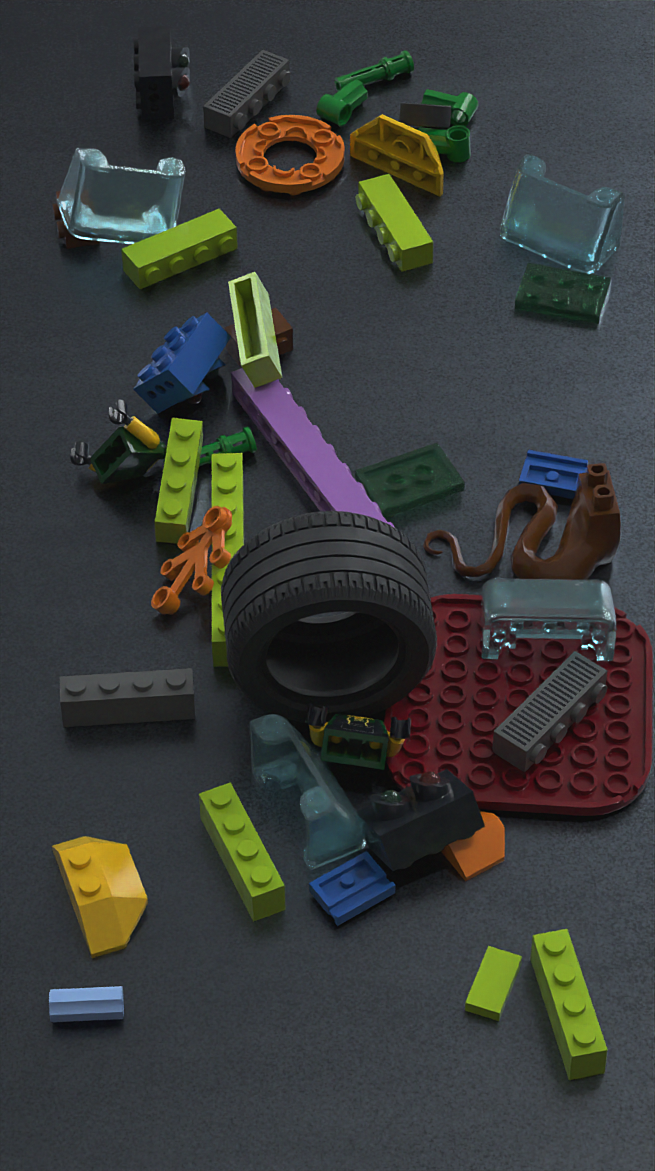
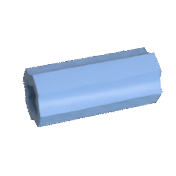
(86, 1004)

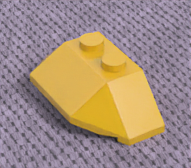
(399, 152)
(102, 891)

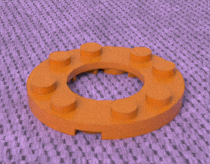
(305, 129)

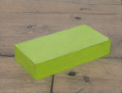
(493, 983)

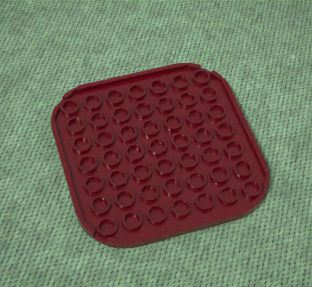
(465, 698)

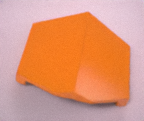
(480, 851)

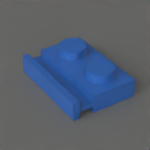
(553, 472)
(351, 888)

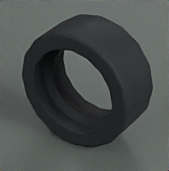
(425, 115)

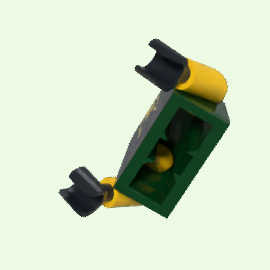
(126, 452)
(356, 738)

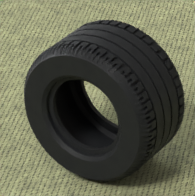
(340, 661)

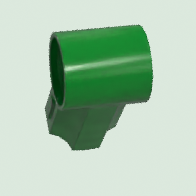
(340, 105)
(462, 106)
(451, 142)

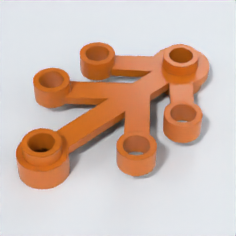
(195, 557)

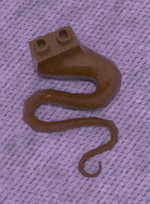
(587, 540)

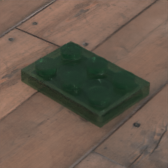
(563, 293)
(410, 480)

